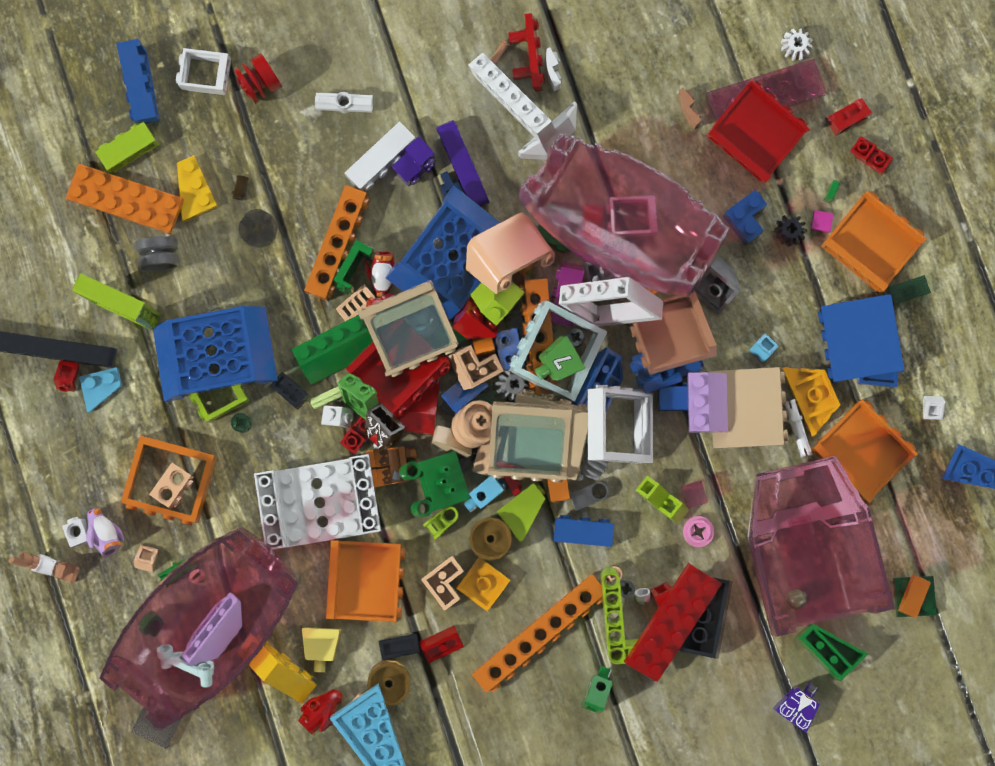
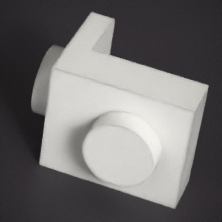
(337, 416)

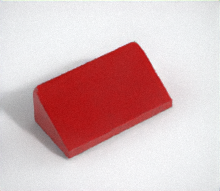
(441, 644)

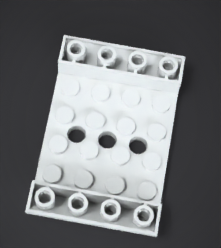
(290, 509)

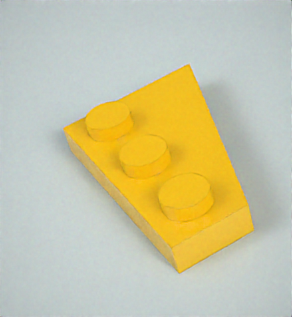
(193, 189)

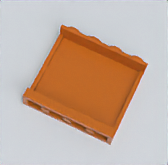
(873, 241)
(866, 449)
(365, 581)

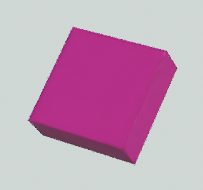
(821, 221)

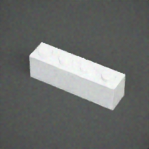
(380, 158)

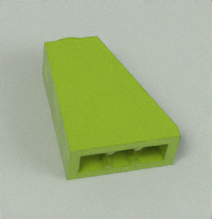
(522, 510)

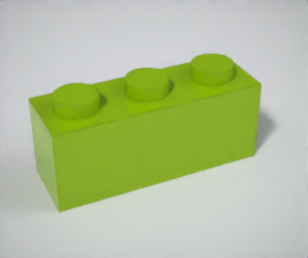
(126, 147)

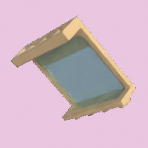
(409, 328)
(529, 441)

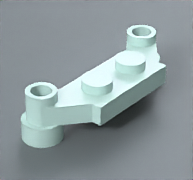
(169, 658)

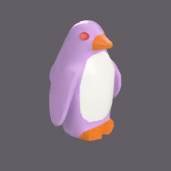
(103, 533)

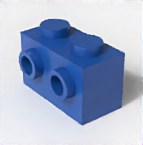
(507, 343)

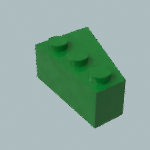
(830, 651)

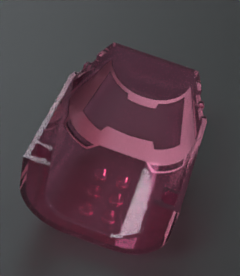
(834, 567)

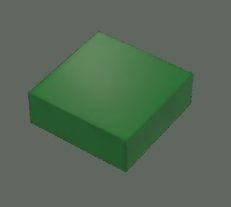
(831, 192)

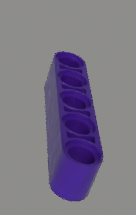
(462, 163)

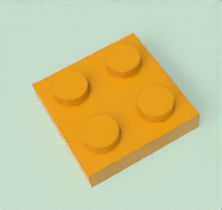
(483, 584)

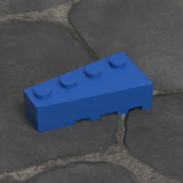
(138, 81)

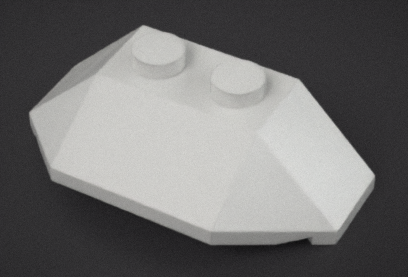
(563, 124)

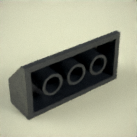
(707, 633)

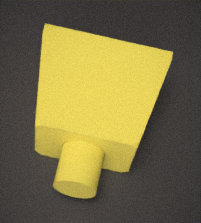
(320, 645)

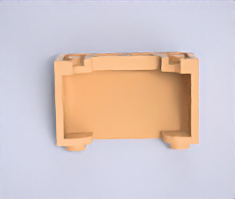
(506, 250)

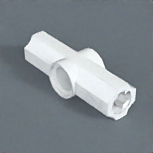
(356, 103)

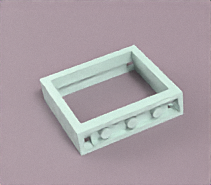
(587, 358)

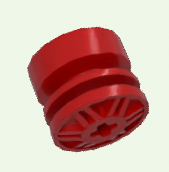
(257, 78)

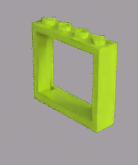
(116, 301)

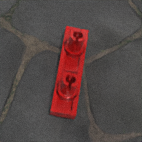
(533, 70)

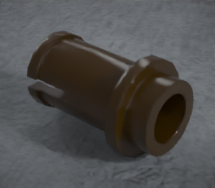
(240, 188)

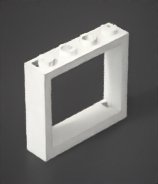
(579, 299)
(642, 424)

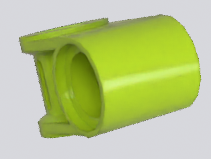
(441, 522)

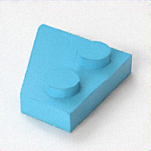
(99, 386)

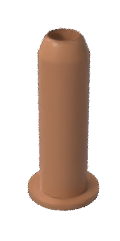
(499, 52)

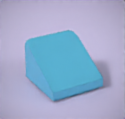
(763, 348)

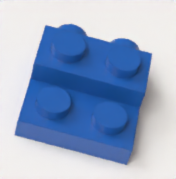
(656, 380)

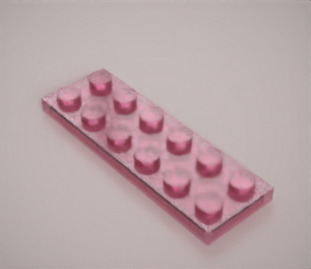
(790, 85)

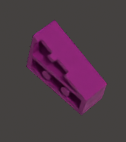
(568, 274)

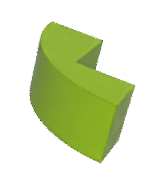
(662, 500)

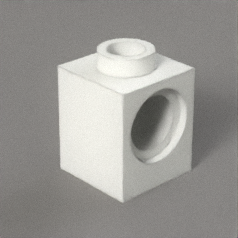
(68, 530)

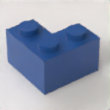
(741, 217)

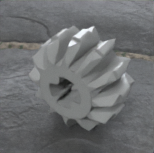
(505, 386)
(593, 469)

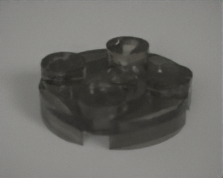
(249, 222)

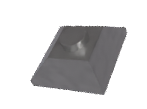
(718, 286)

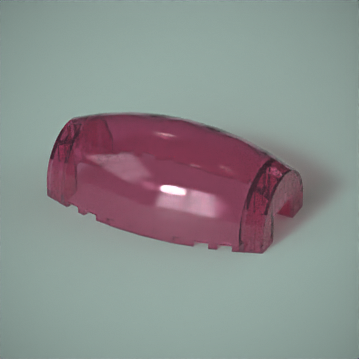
(667, 233)
(176, 608)

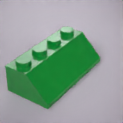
(332, 349)

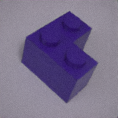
(415, 162)

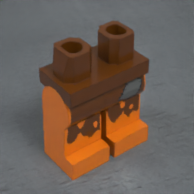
(394, 459)

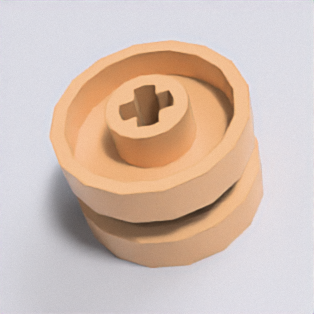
(473, 424)

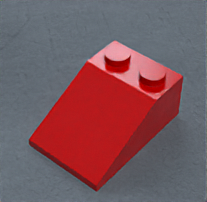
(422, 414)

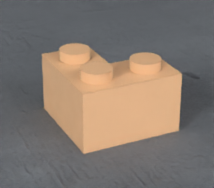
(471, 370)
(439, 582)

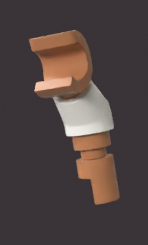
(46, 565)

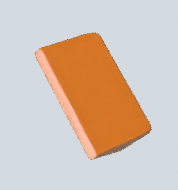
(914, 596)

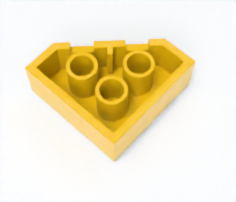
(282, 674)

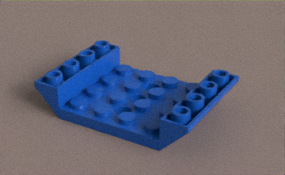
(455, 224)
(241, 345)

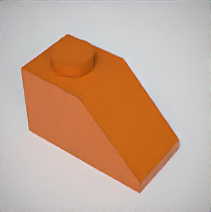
(483, 347)

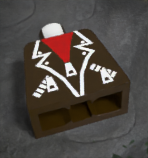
(382, 427)

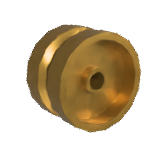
(479, 541)
(392, 671)

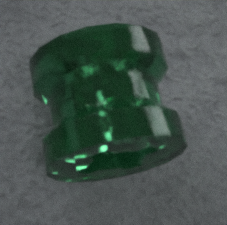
(244, 425)

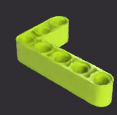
(617, 623)

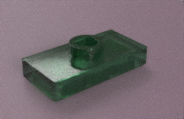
(909, 290)

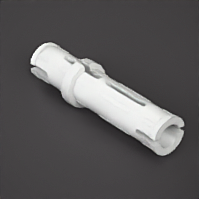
(798, 428)

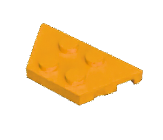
(812, 395)

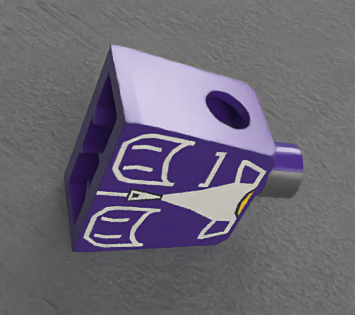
(799, 706)

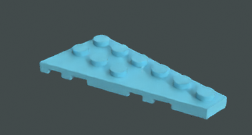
(369, 729)

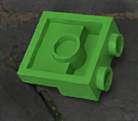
(357, 395)

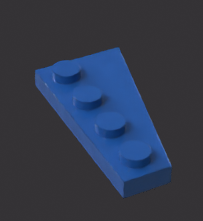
(970, 468)

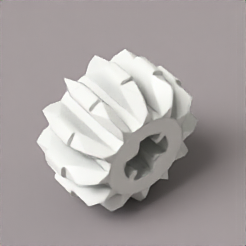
(799, 51)

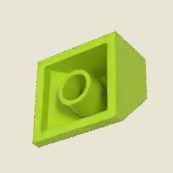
(494, 305)

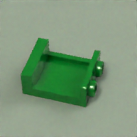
(350, 264)

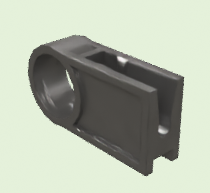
(584, 496)

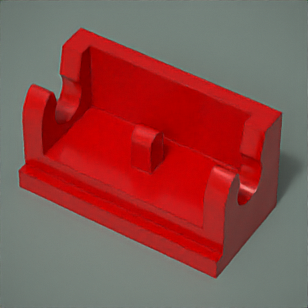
(848, 116)

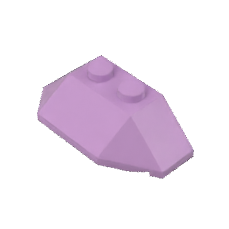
(215, 631)

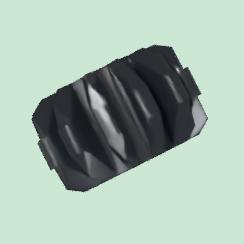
(785, 235)

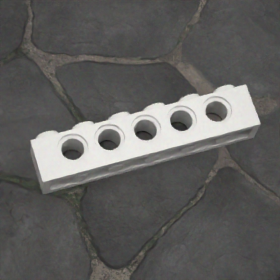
(512, 98)

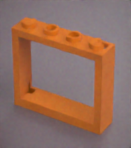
(152, 509)

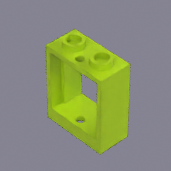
(203, 412)

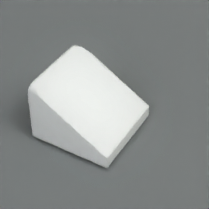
(933, 407)

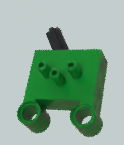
(440, 480)

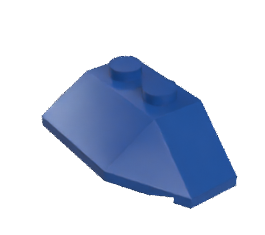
(604, 371)

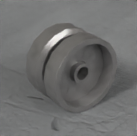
(157, 253)

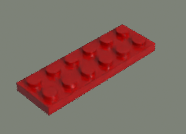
(672, 622)

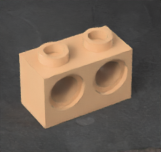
(167, 483)

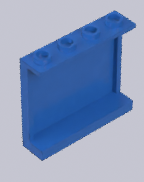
(861, 338)

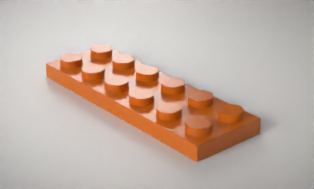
(124, 199)

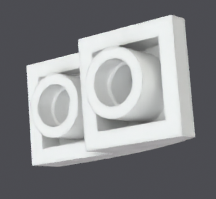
(551, 65)

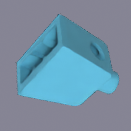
(491, 487)

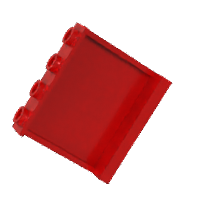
(757, 131)
(402, 390)

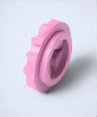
(707, 533)

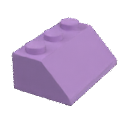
(707, 402)

